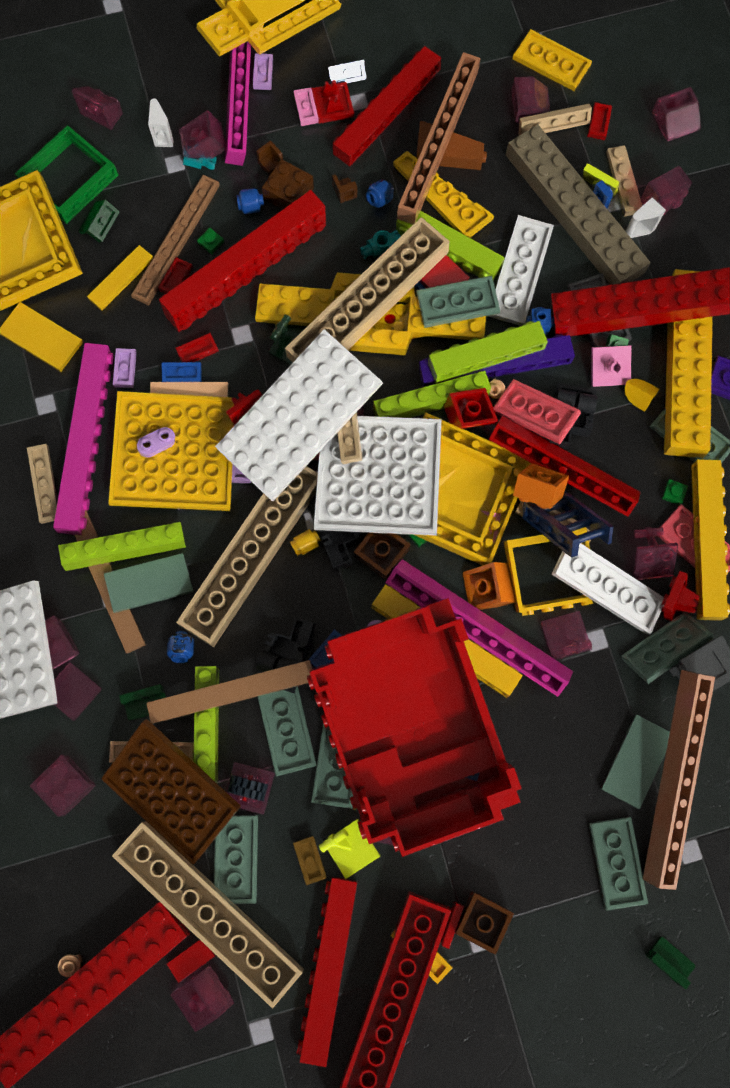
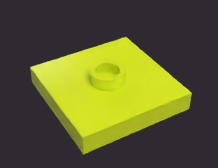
(594, 175)

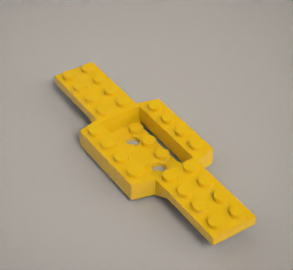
(306, 304)

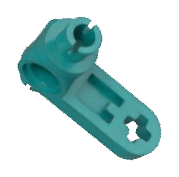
(375, 249)

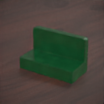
(99, 220)
(137, 701)
(671, 962)

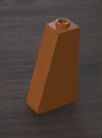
(460, 152)

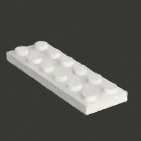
(521, 269)
(610, 588)

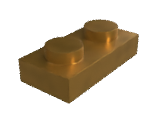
(309, 860)

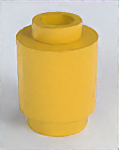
(305, 542)

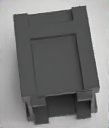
(710, 659)

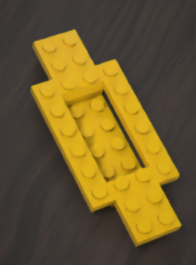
(244, 22)

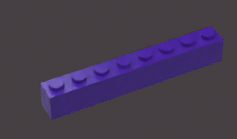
(556, 353)

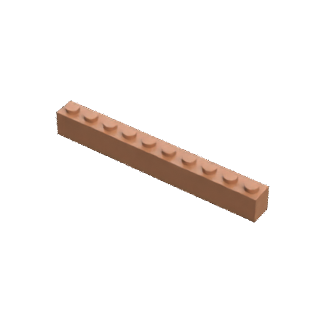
(438, 139)
(678, 779)

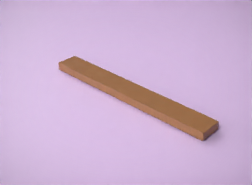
(175, 239)
(123, 621)
(229, 692)

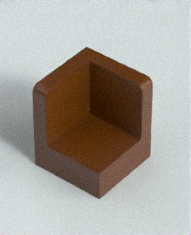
(268, 157)
(344, 189)

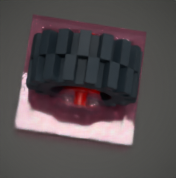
(250, 787)

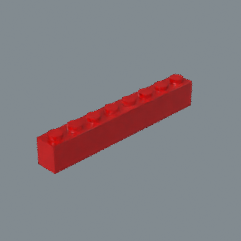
(386, 106)
(581, 473)
(328, 972)

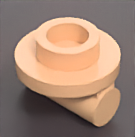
(497, 388)
(69, 964)

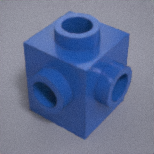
(542, 315)

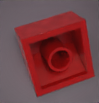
(470, 408)

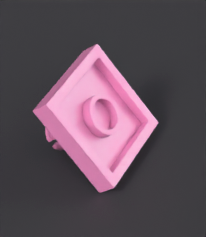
(610, 365)

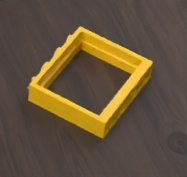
(545, 606)

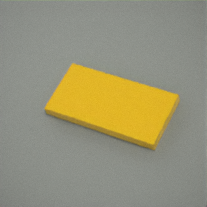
(552, 60)
(40, 336)

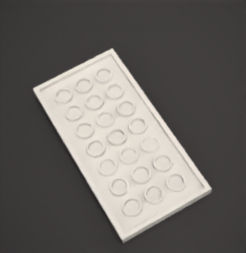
(298, 415)

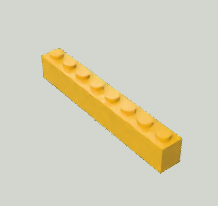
(710, 540)
(486, 666)

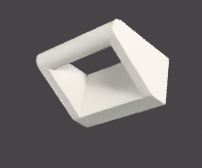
(159, 126)
(645, 219)

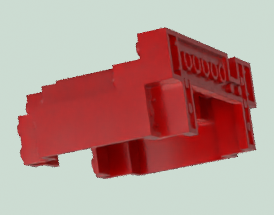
(376, 697)

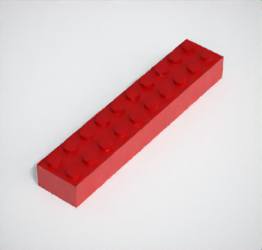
(244, 261)
(642, 303)
(88, 992)
(396, 994)

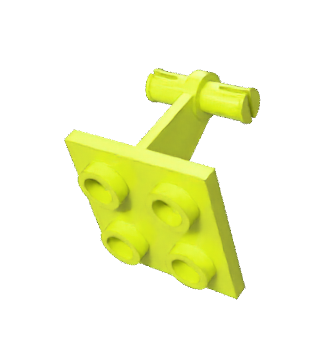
(349, 849)

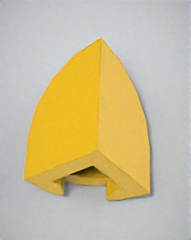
(640, 393)

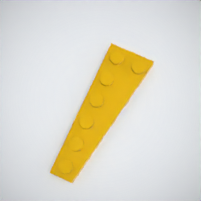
(450, 203)

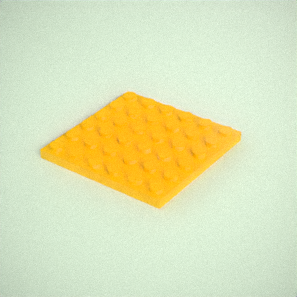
(183, 476)

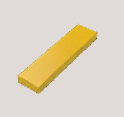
(120, 278)

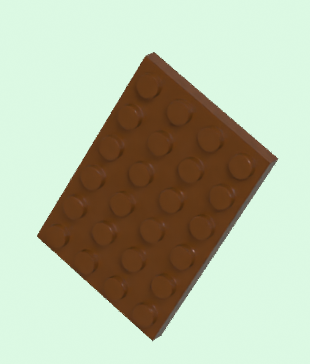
(170, 792)

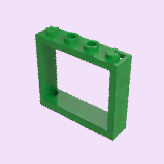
(90, 189)

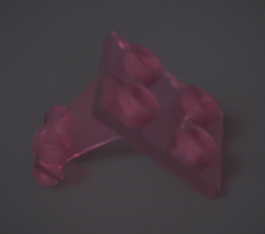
(655, 559)
(566, 635)

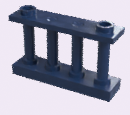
(563, 535)

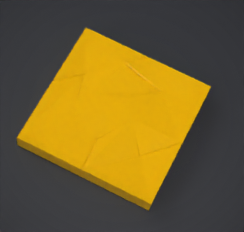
(32, 241)
(471, 479)

